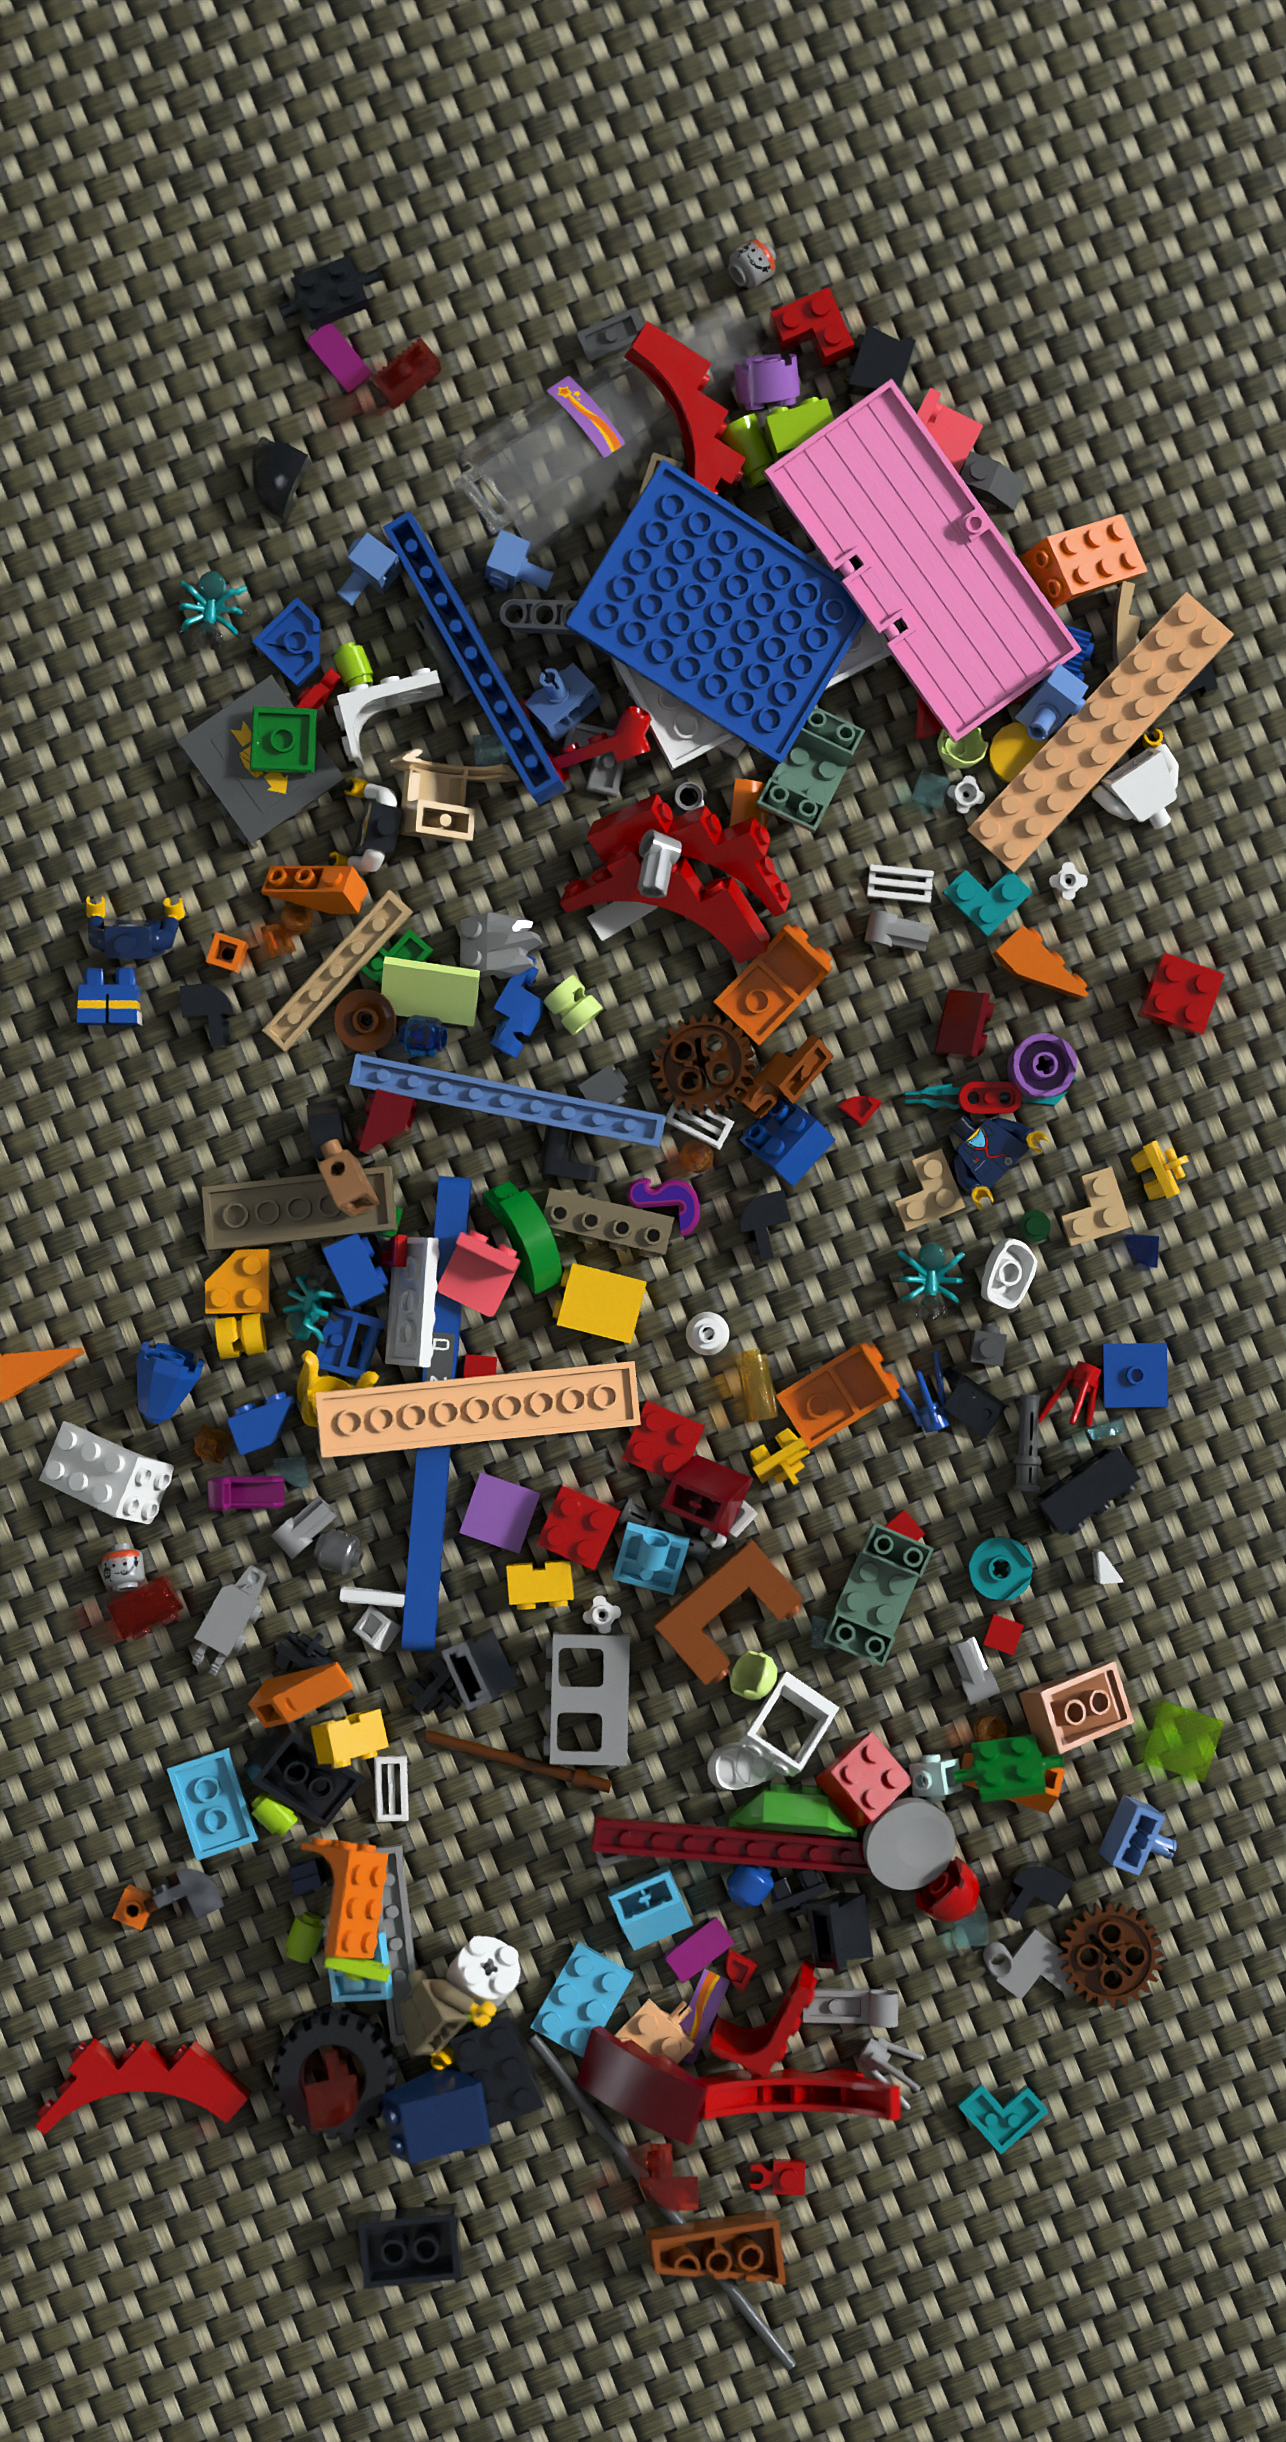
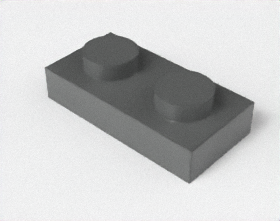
(609, 336)

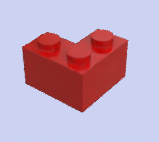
(816, 320)

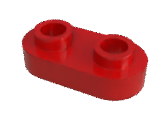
(988, 1097)

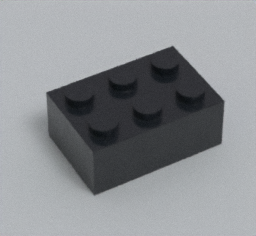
(1087, 1490)
(502, 2063)
(410, 2245)

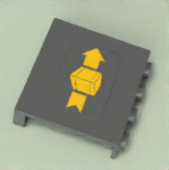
(252, 799)

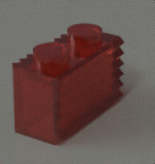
(406, 374)
(145, 1607)

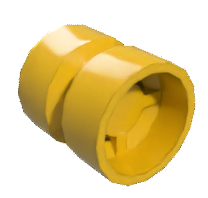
(240, 1336)

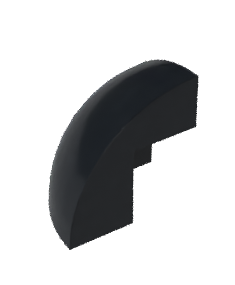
(276, 476)

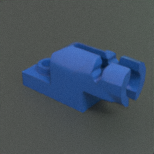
(520, 1012)

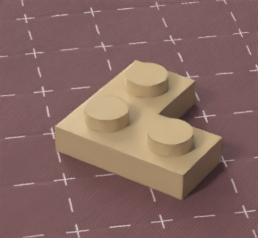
(939, 1192)
(1106, 1209)

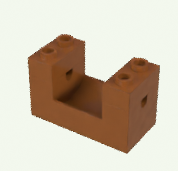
(685, 1619)

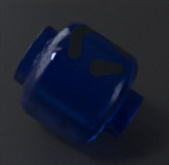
(423, 1036)

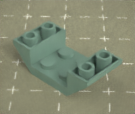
(811, 770)
(877, 1594)

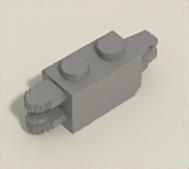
(229, 1617)

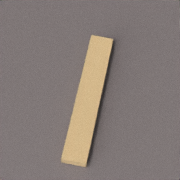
(337, 971)

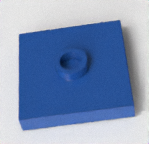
(1135, 1375)

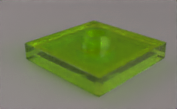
(1183, 1741)

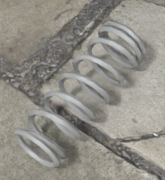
(1000, 1970)

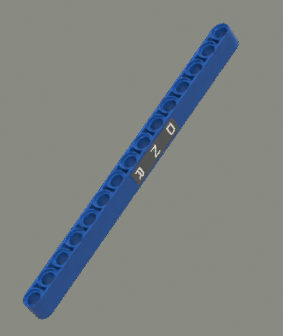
(434, 1461)

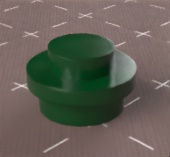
(1034, 1226)

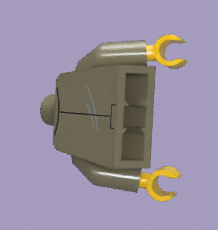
(435, 2014)

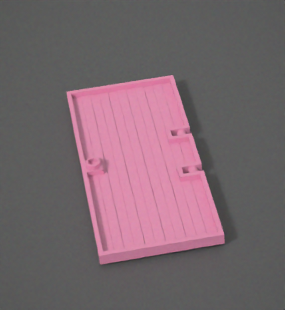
(927, 558)

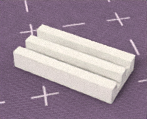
(927, 886)
(722, 1133)
(372, 1596)
(392, 1816)

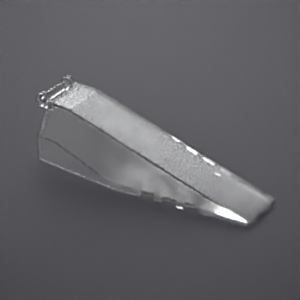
(552, 472)

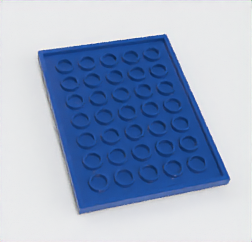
(718, 612)

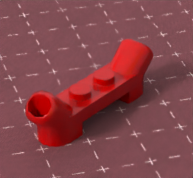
(626, 742)

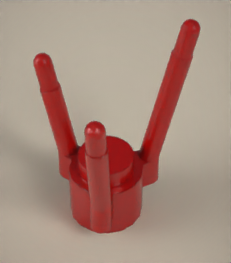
(1086, 1380)

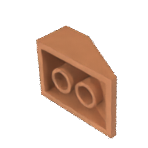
(1076, 1708)

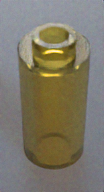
(756, 1386)

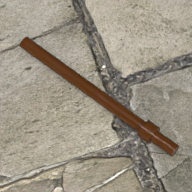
(578, 1777)

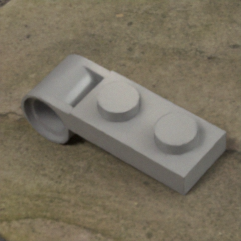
(853, 2005)

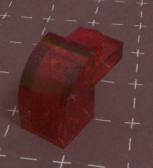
(334, 2099)
(663, 2188)

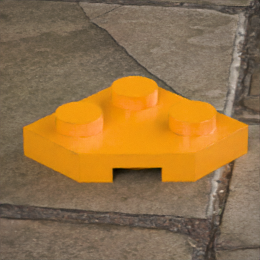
(240, 1284)

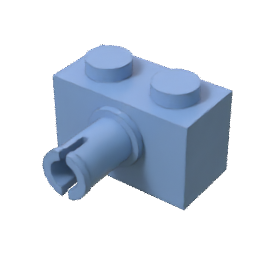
(510, 564)
(371, 565)
(563, 700)
(1051, 703)
(1134, 1836)

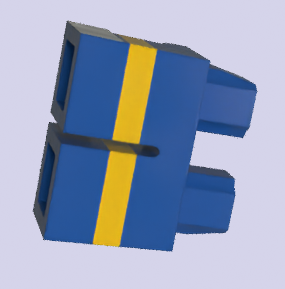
(109, 1004)

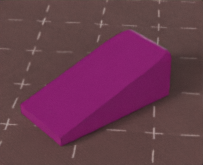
(338, 357)
(698, 1949)

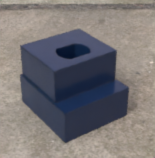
(306, 1876)

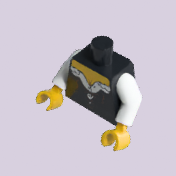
(377, 827)

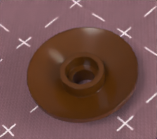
(350, 1020)

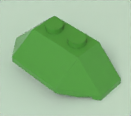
(792, 1811)

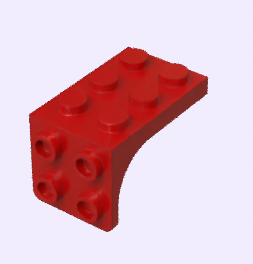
(764, 2045)

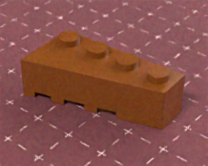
(721, 2248)

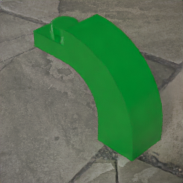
(529, 1233)

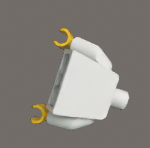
(1141, 785)

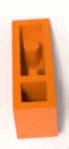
(25, 1369)

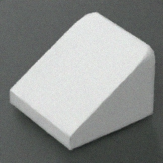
(1103, 1570)
(377, 1628)

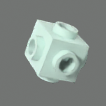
(934, 1777)

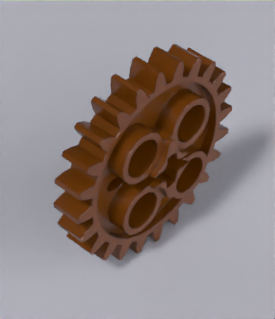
(730, 1057)
(1129, 1934)

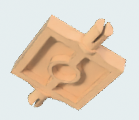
(658, 2031)

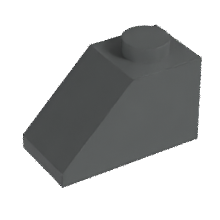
(992, 481)

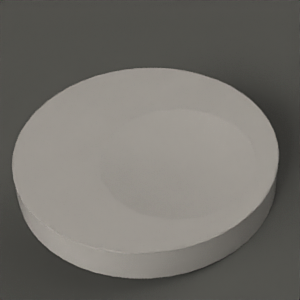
(909, 1844)

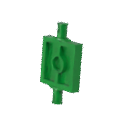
(1008, 1768)

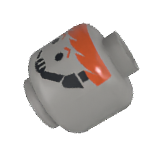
(752, 264)
(123, 1568)

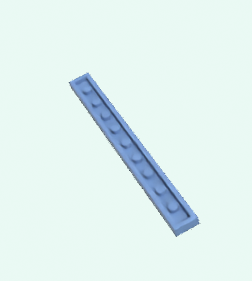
(508, 1100)

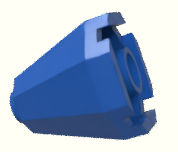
(164, 1379)

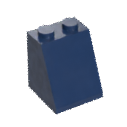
(435, 2116)

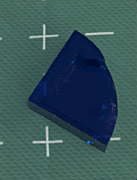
(1144, 1249)

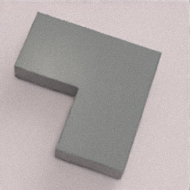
(605, 771)
(1035, 1958)

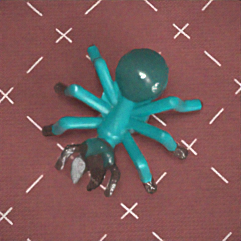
(213, 608)
(930, 1275)
(310, 1308)

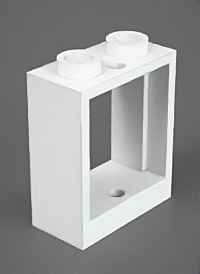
(807, 1700)

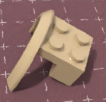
(436, 796)

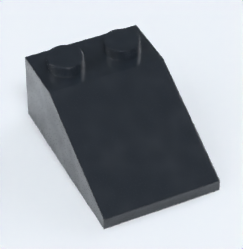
(290, 1772)

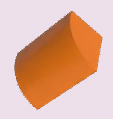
(745, 797)

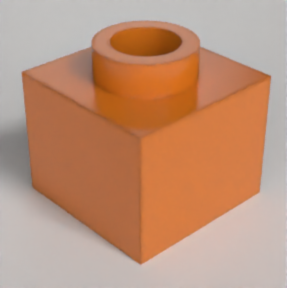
(222, 943)
(133, 1896)

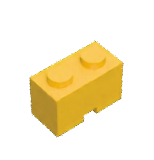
(537, 1585)
(352, 1737)

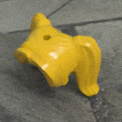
(311, 1383)

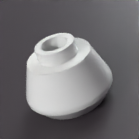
(699, 1340)

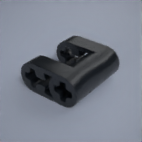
(556, 1155)

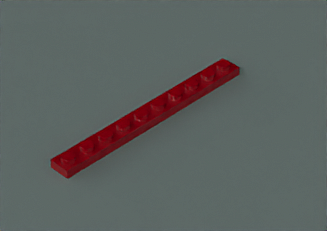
(728, 1845)

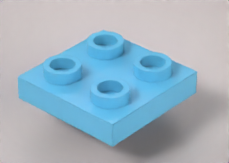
(650, 1558)
(369, 1989)

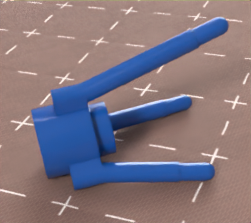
(932, 1415)

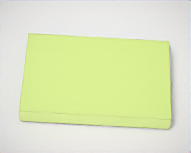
(431, 990)

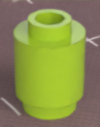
(353, 665)
(273, 1814)
(304, 1937)

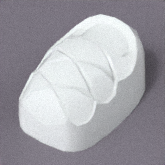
(1008, 1273)
(735, 1768)

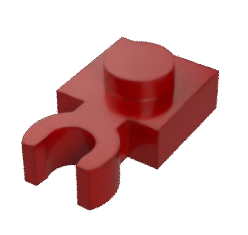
(318, 695)
(785, 2177)

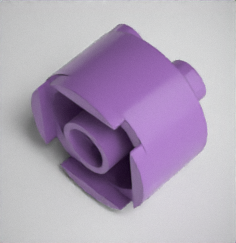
(767, 380)
(1043, 1049)

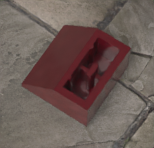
(963, 1025)
(387, 1122)
(707, 1494)

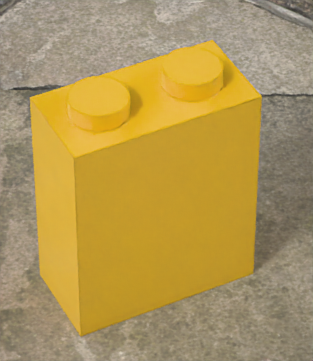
(599, 1302)

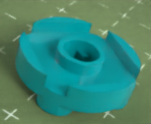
(1000, 1549)

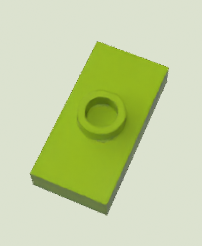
(359, 1968)

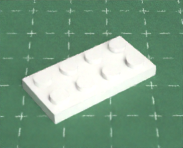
(412, 1305)

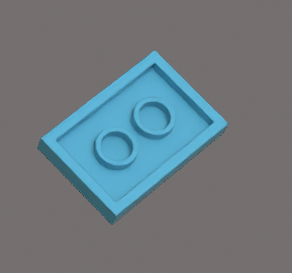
(212, 1804)
(581, 1998)

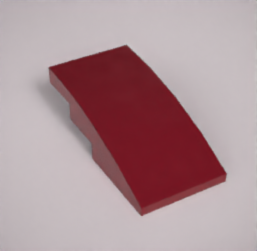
(642, 2085)

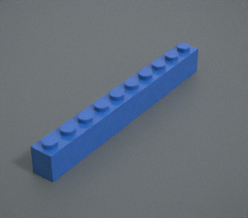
(474, 658)

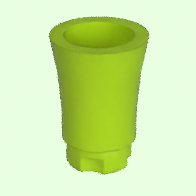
(746, 439)

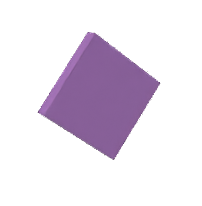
(499, 1512)

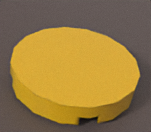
(1012, 751)

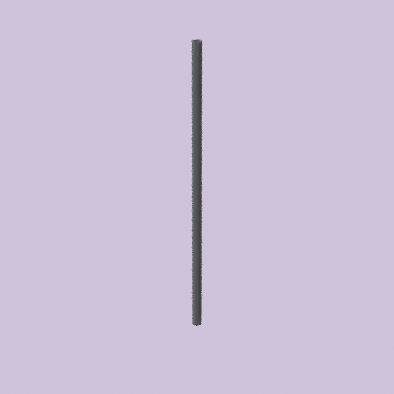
(638, 2171)

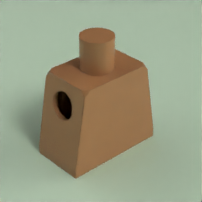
(351, 1189)

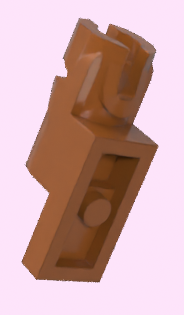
(785, 1077)

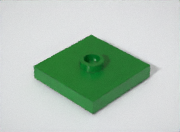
(283, 740)

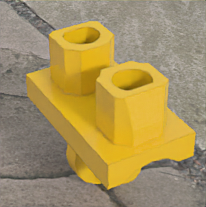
(1165, 1183)
(783, 1463)

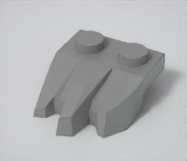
(497, 944)

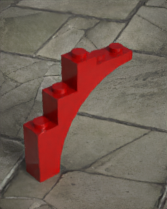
(680, 379)
(736, 850)
(717, 907)
(100, 2073)
(797, 2090)

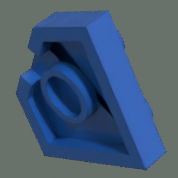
(292, 642)

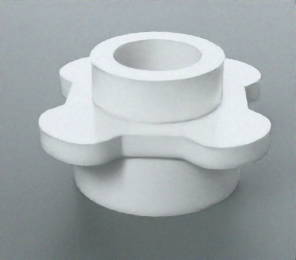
(967, 785)
(1059, 881)
(600, 1605)

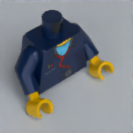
(132, 937)
(990, 1152)

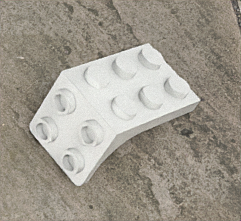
(366, 701)
(106, 1475)

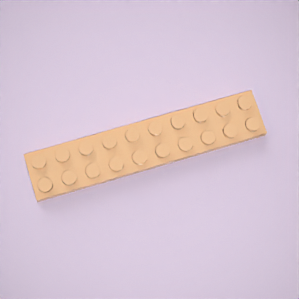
(1100, 732)
(477, 1409)

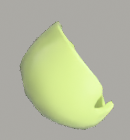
(965, 751)
(753, 1675)

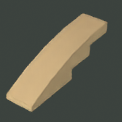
(1124, 625)

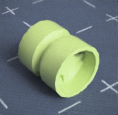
(573, 1005)

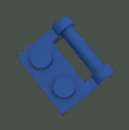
(340, 1339)

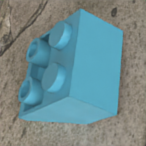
(650, 1908)

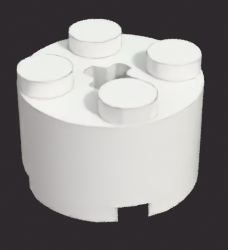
(485, 1970)

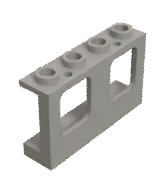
(607, 1700)

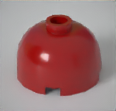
(951, 1894)

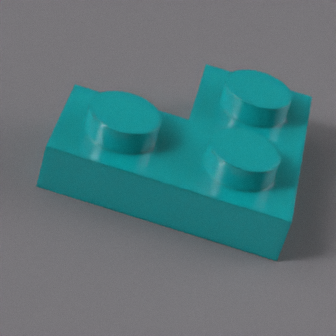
(983, 907)
(1004, 2123)

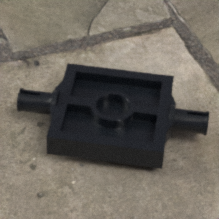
(330, 292)

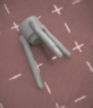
(875, 2057)

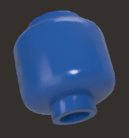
(749, 1884)

